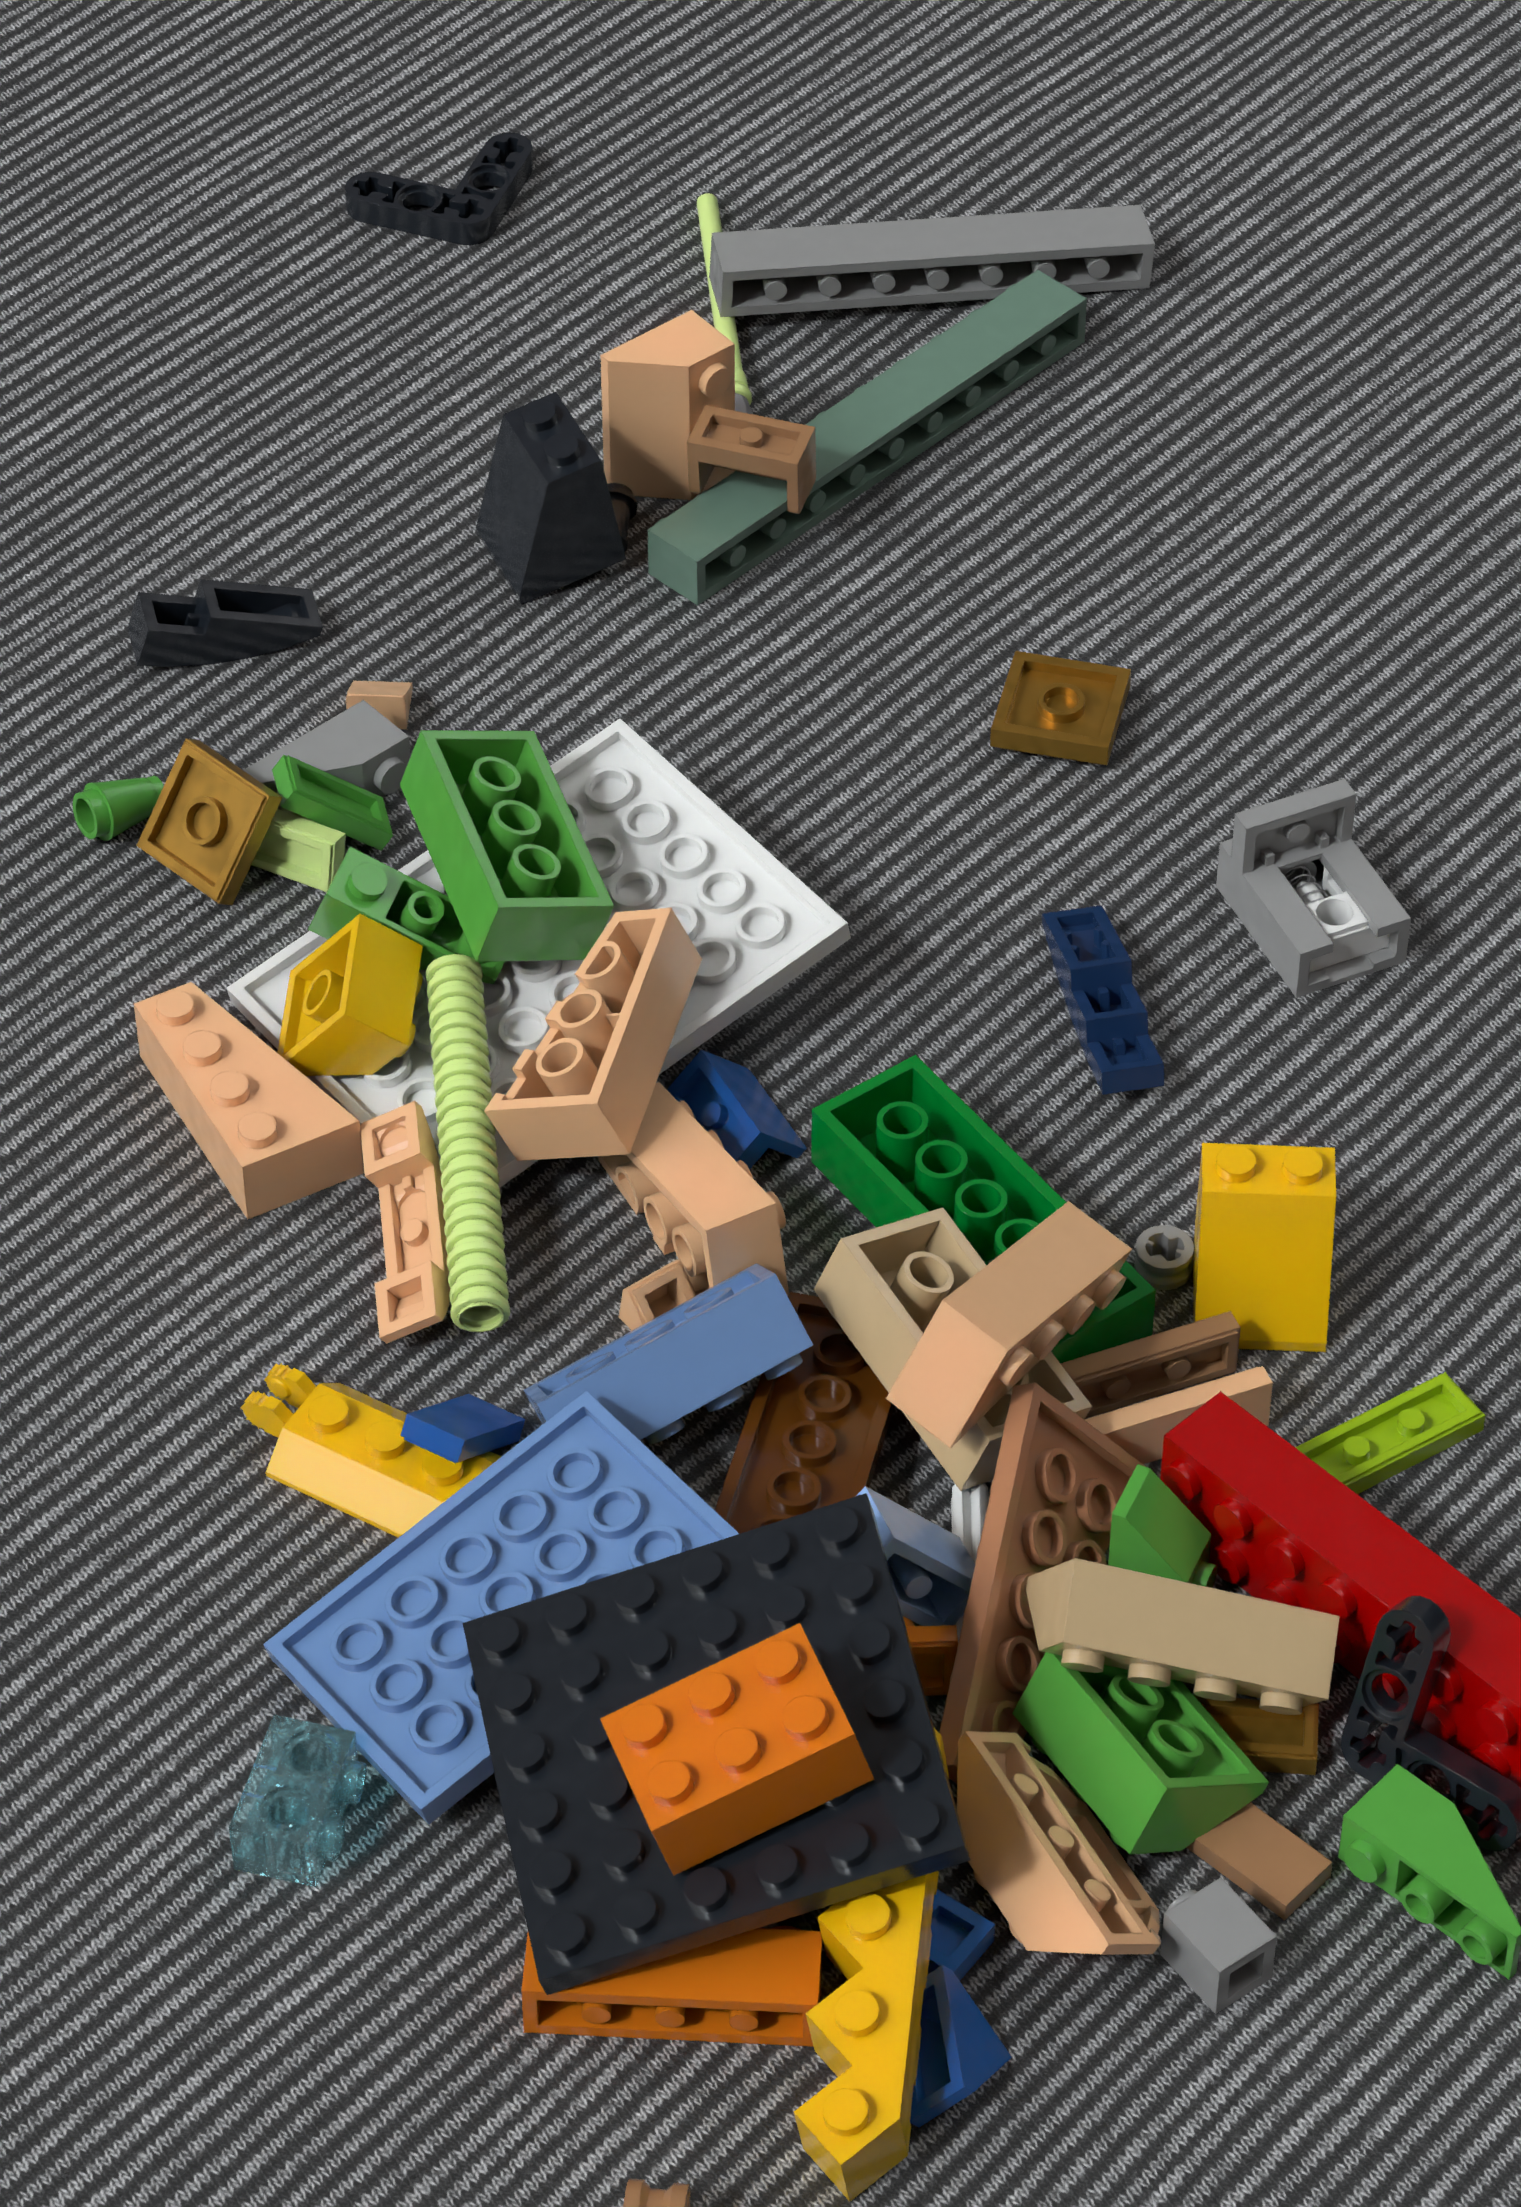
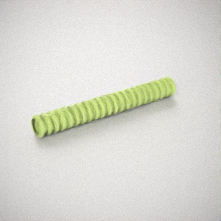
(467, 1144)

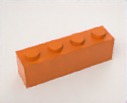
(725, 1991)

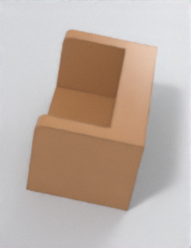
(755, 447)

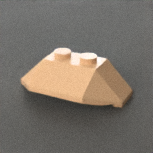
(1047, 1855)

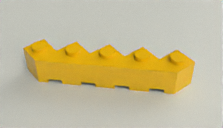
(870, 2031)

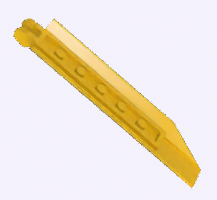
(352, 1453)

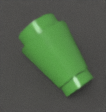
(115, 805)

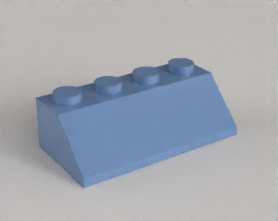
(685, 1357)

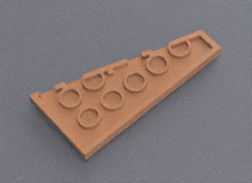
(1044, 1507)

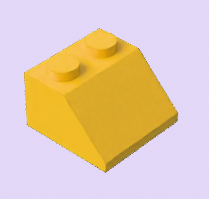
(352, 1002)

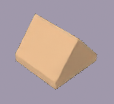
(655, 1295)

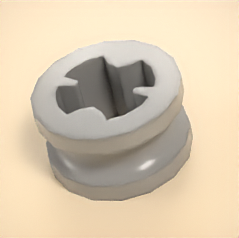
(1171, 1244)

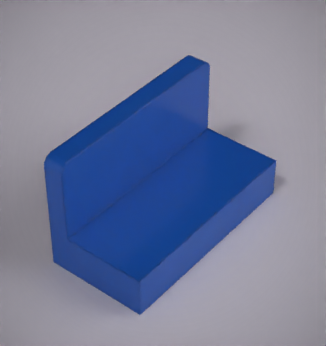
(735, 1107)

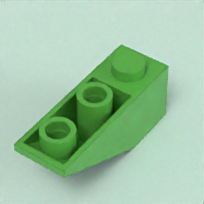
(399, 903)
(1426, 1858)

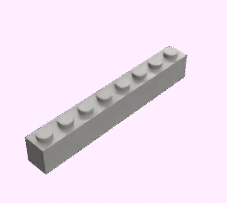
(927, 259)

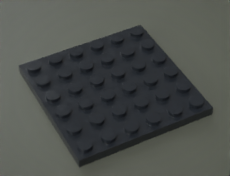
(577, 1837)

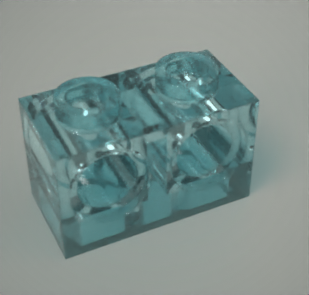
(288, 1797)

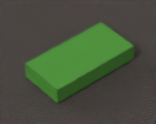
(332, 802)

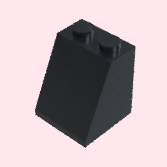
(547, 502)

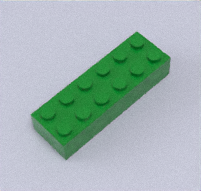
(916, 1147)

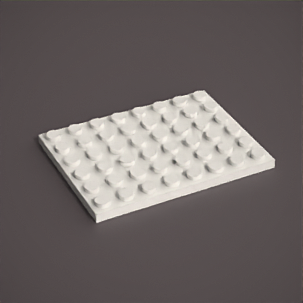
(654, 849)

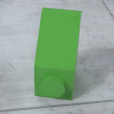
(1159, 1533)

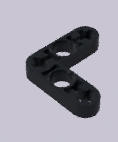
(455, 215)
(1406, 1741)

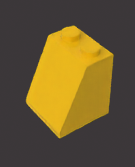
(1266, 1242)

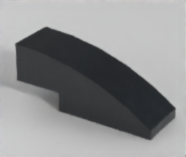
(220, 623)

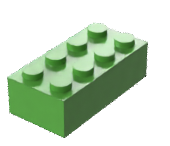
(505, 845)

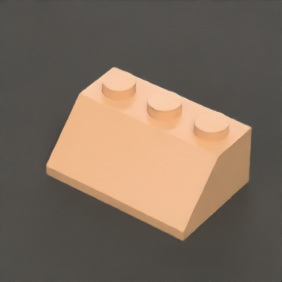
(654, 398)

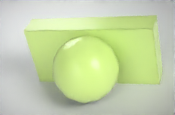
(301, 850)

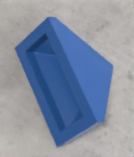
(955, 2048)

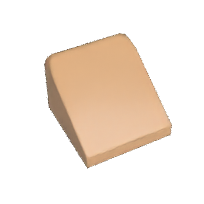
(388, 698)

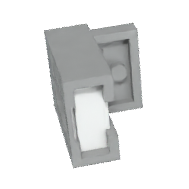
(1311, 890)

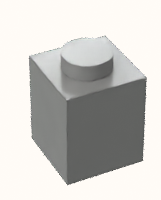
(1217, 1944)

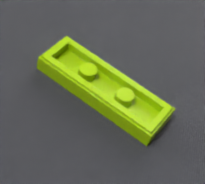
(1396, 1434)

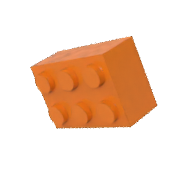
(736, 1749)

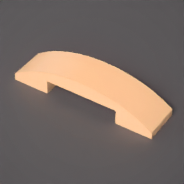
(406, 1170)

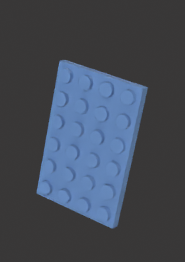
(547, 1516)

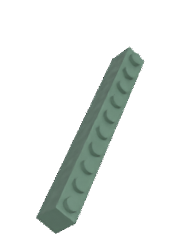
(871, 435)

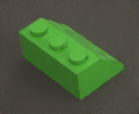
(1138, 1754)

